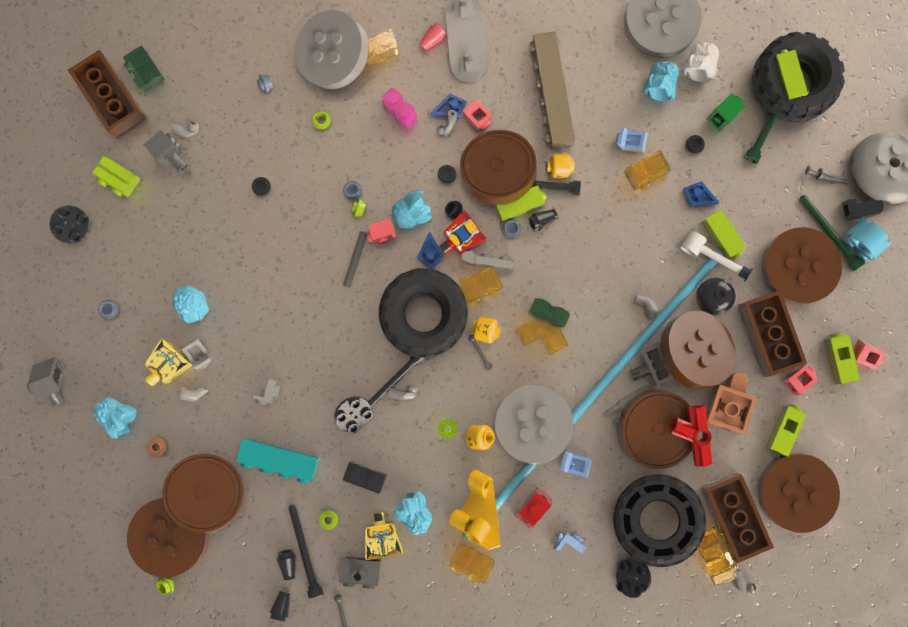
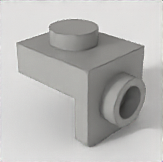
(197, 354)
(272, 390)

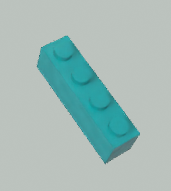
(278, 460)

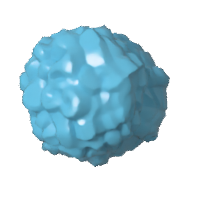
(662, 81)
(411, 210)
(190, 304)
(114, 416)
(413, 513)

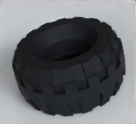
(820, 64)
(423, 283)
(689, 511)

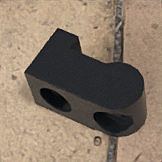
(858, 210)

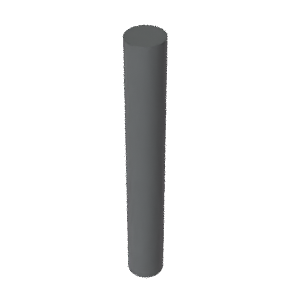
(355, 259)

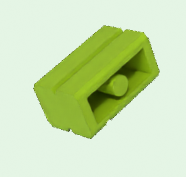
(116, 176)

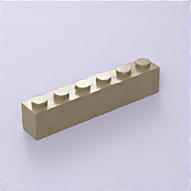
(553, 90)

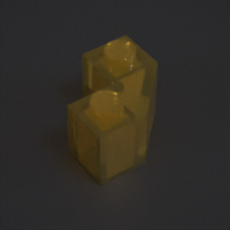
(550, 335)
(717, 558)

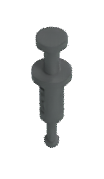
(821, 174)

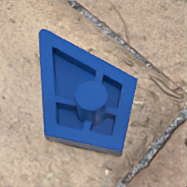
(451, 102)
(700, 195)
(430, 252)

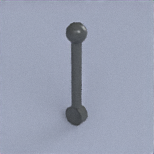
(488, 365)
(338, 598)

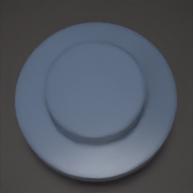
(264, 83)
(352, 190)
(511, 228)
(108, 309)

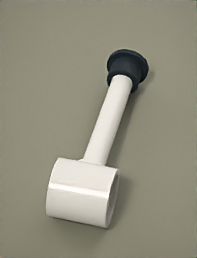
(694, 245)

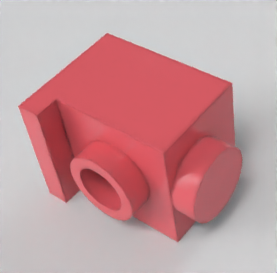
(477, 109)
(381, 232)
(868, 354)
(808, 376)

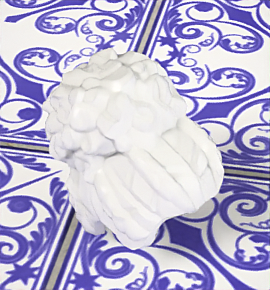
(702, 62)

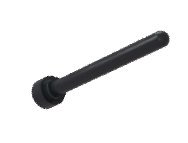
(572, 187)
(395, 379)
(313, 589)

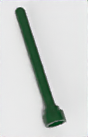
(755, 152)
(854, 261)

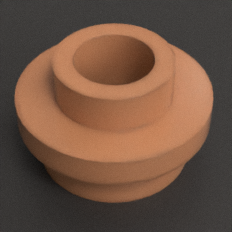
(162, 447)

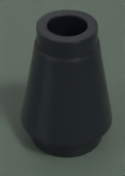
(542, 219)
(286, 561)
(280, 608)

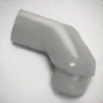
(450, 123)
(187, 131)
(649, 303)
(403, 395)
(191, 396)
(744, 585)

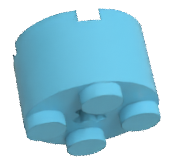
(867, 239)

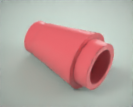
(432, 37)

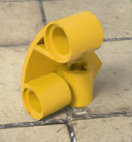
(479, 514)

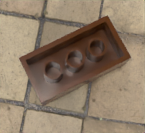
(106, 93)
(772, 334)
(737, 517)

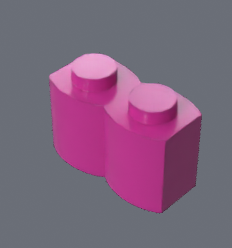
(396, 106)

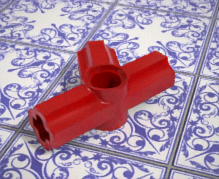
(690, 430)

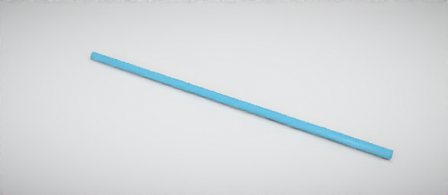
(616, 369)

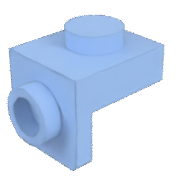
(631, 140)
(576, 464)
(575, 542)

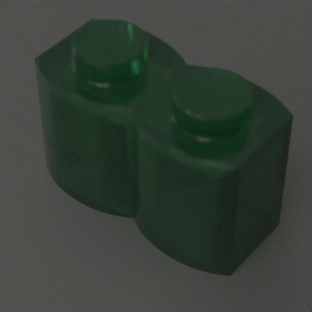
(143, 68)
(552, 315)

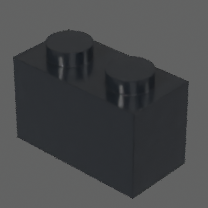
(364, 477)

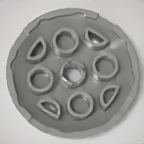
(873, 167)

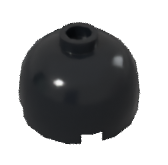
(715, 296)

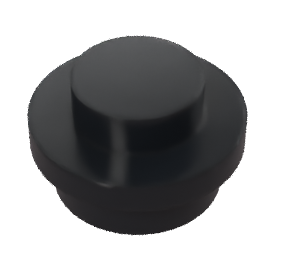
(695, 144)
(446, 174)
(261, 186)
(453, 209)

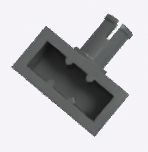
(166, 151)
(653, 366)
(46, 381)
(359, 571)

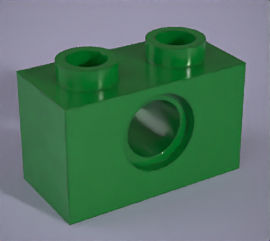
(726, 112)

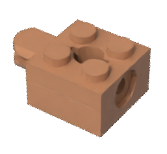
(730, 406)

